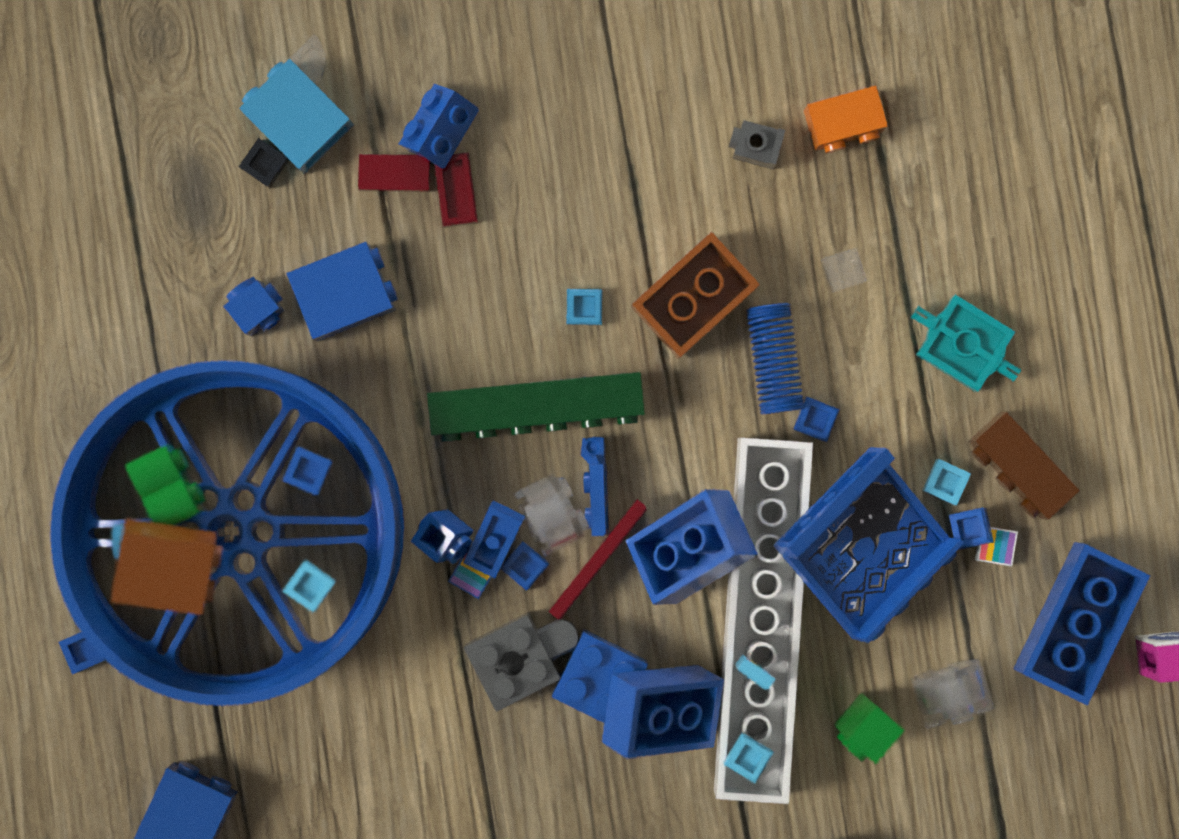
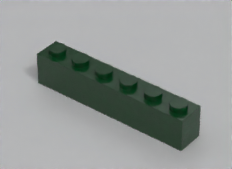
(536, 404)

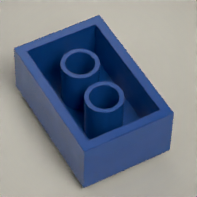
(691, 547)
(662, 711)

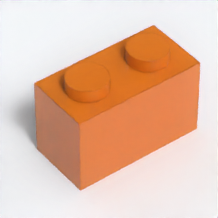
(846, 119)

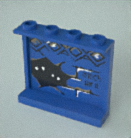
(867, 546)

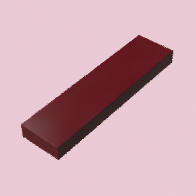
(598, 559)

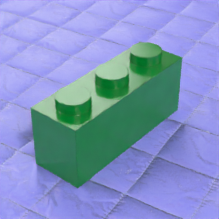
(867, 730)

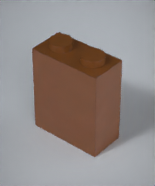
(165, 567)

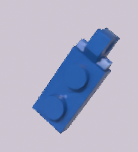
(596, 484)

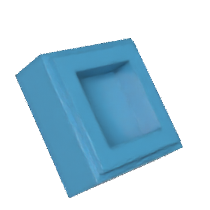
(584, 306)

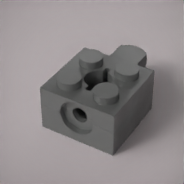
(520, 657)

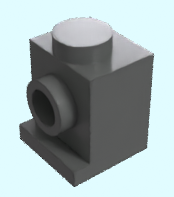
(763, 156)

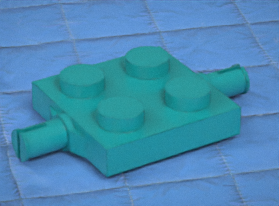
(965, 343)

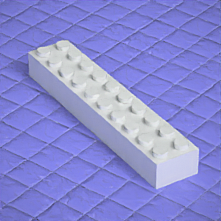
(763, 618)

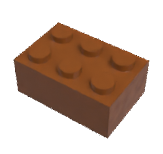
(695, 295)

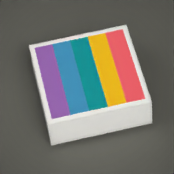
(1001, 550)

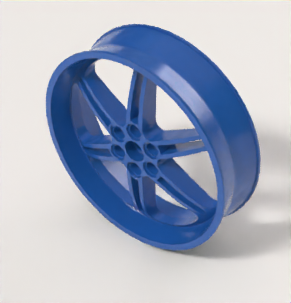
(76, 519)

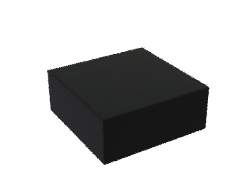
(264, 163)

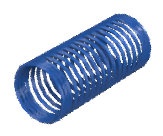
(781, 403)

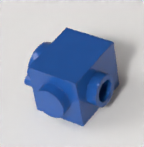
(254, 306)
(443, 536)

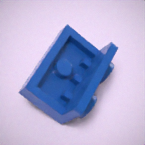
(439, 125)

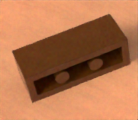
(1022, 467)

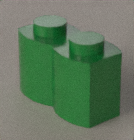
(165, 486)

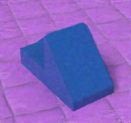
(494, 539)

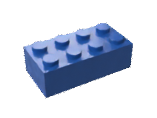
(1081, 622)

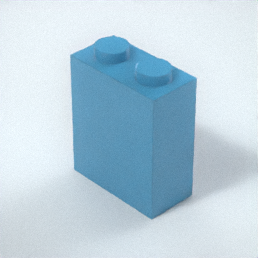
(295, 115)

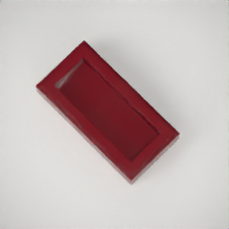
(393, 173)
(456, 191)

